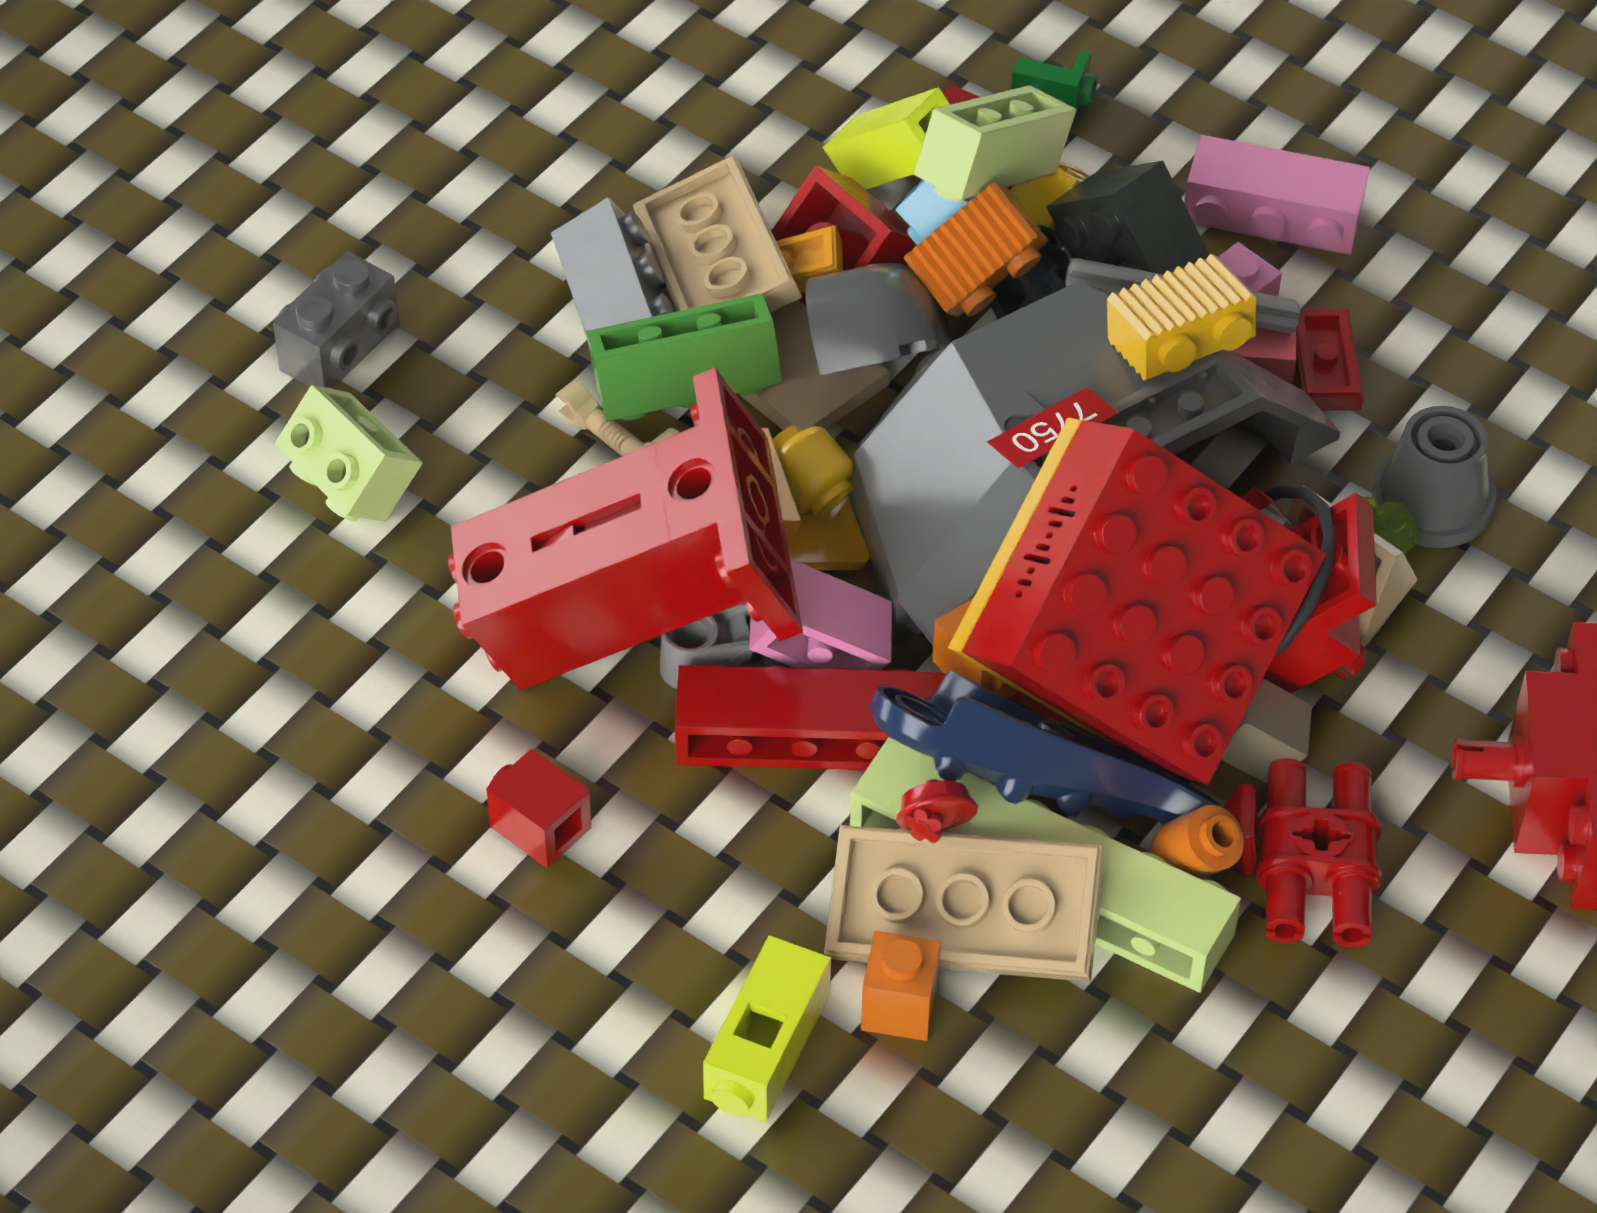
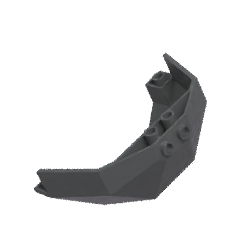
(943, 498)

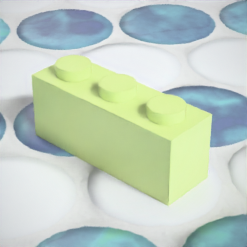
(993, 139)

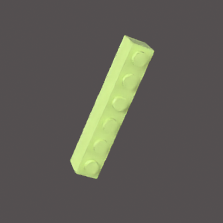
(1145, 904)

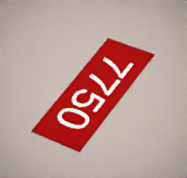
(1038, 434)

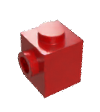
(538, 807)

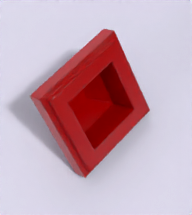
(1244, 808)

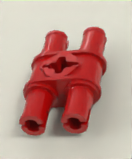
(1319, 853)

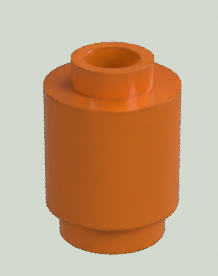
(1200, 841)

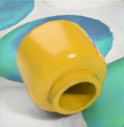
(814, 469)

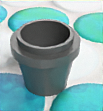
(1440, 476)

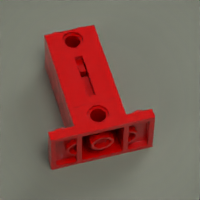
(630, 549)

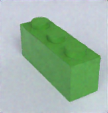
(653, 359)

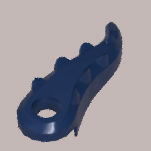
(1028, 752)

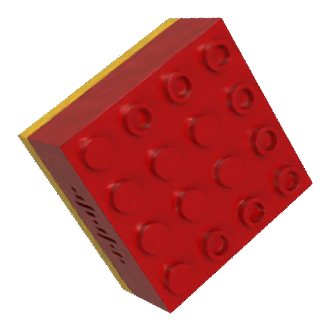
(1138, 598)

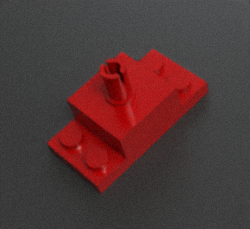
(1332, 632)
(1551, 764)

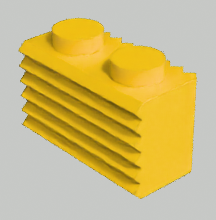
(1181, 317)

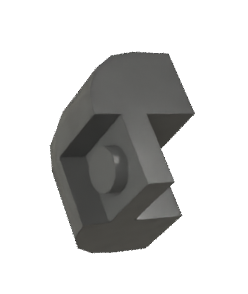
(872, 316)

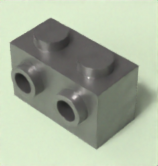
(336, 322)

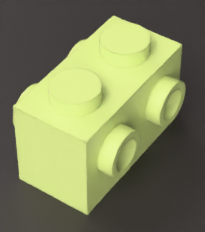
(347, 454)

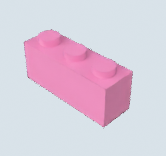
(1276, 194)

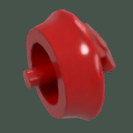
(935, 808)

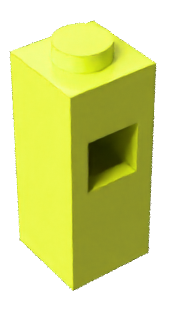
(885, 140)
(766, 1029)

